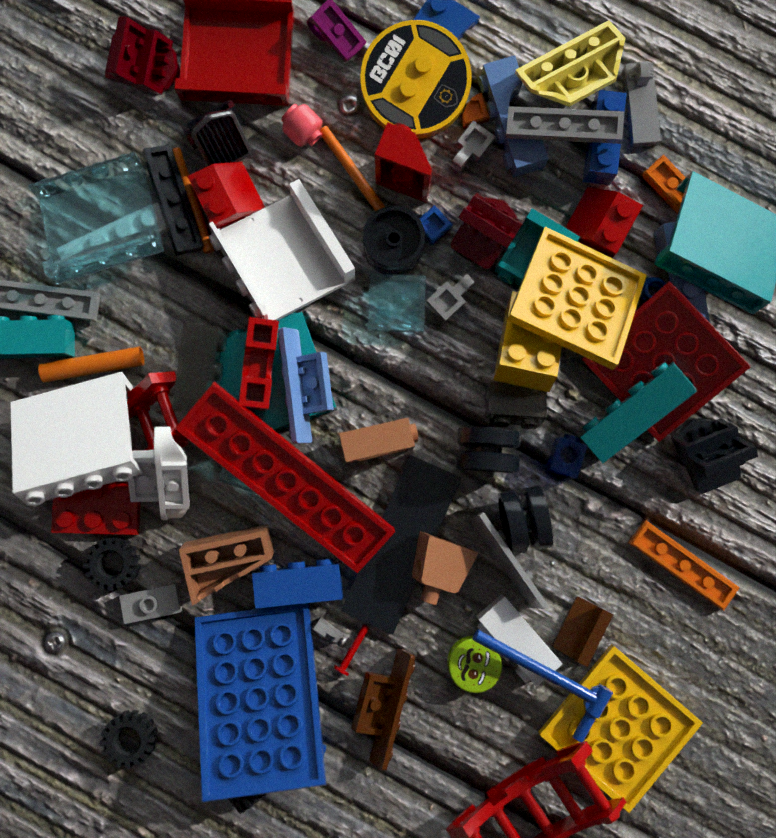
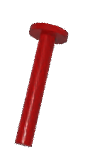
(342, 668)

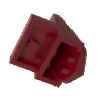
(141, 58)
(485, 229)

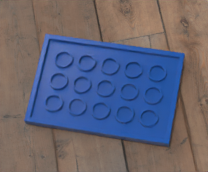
(258, 703)

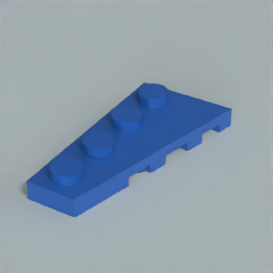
(448, 15)

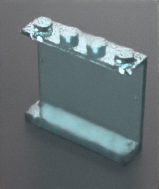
(97, 217)

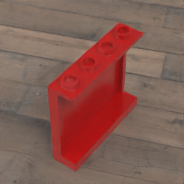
(236, 51)

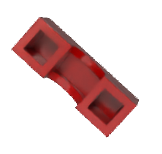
(258, 363)

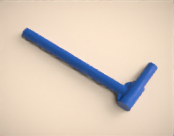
(594, 698)

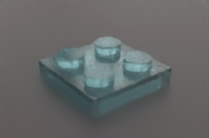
(396, 303)

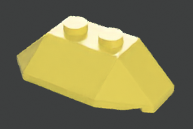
(576, 67)

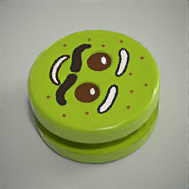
(473, 665)

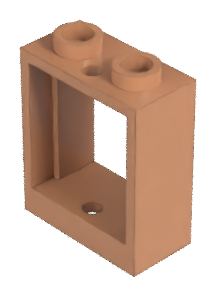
(378, 440)

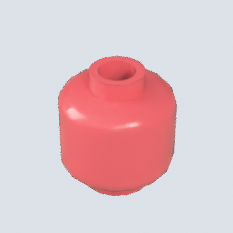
(302, 125)

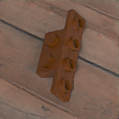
(381, 706)

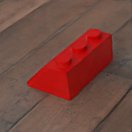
(402, 163)

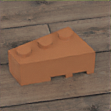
(222, 558)

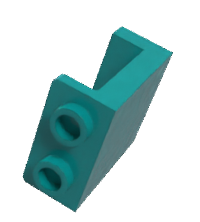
(519, 253)

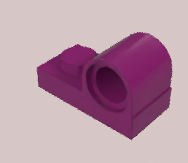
(332, 25)

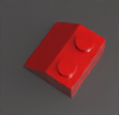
(226, 193)
(603, 219)

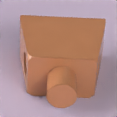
(441, 566)

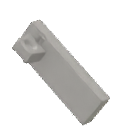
(641, 104)

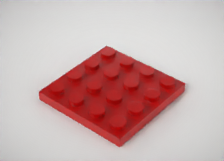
(673, 331)

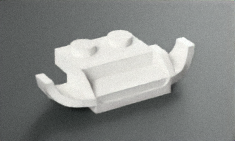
(162, 476)

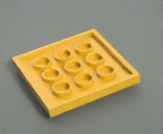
(578, 298)
(635, 733)

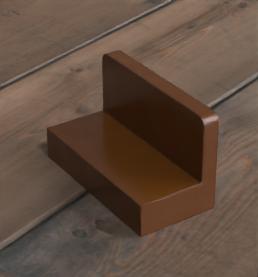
(582, 630)

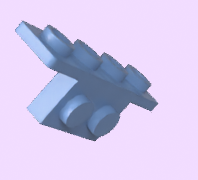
(305, 384)

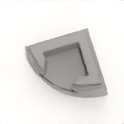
(324, 629)

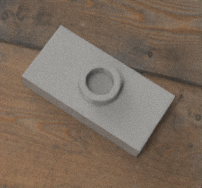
(150, 603)

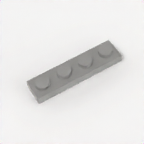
(565, 125)
(49, 300)

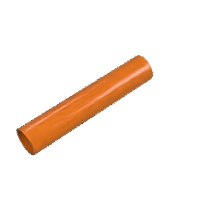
(91, 364)

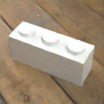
(509, 627)

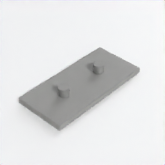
(509, 563)

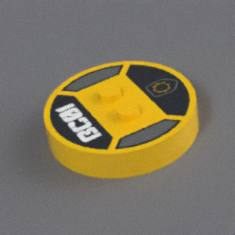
(416, 77)

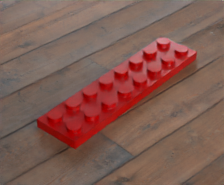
(285, 477)

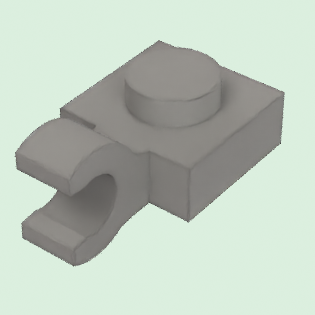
(473, 144)
(449, 299)

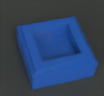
(435, 224)

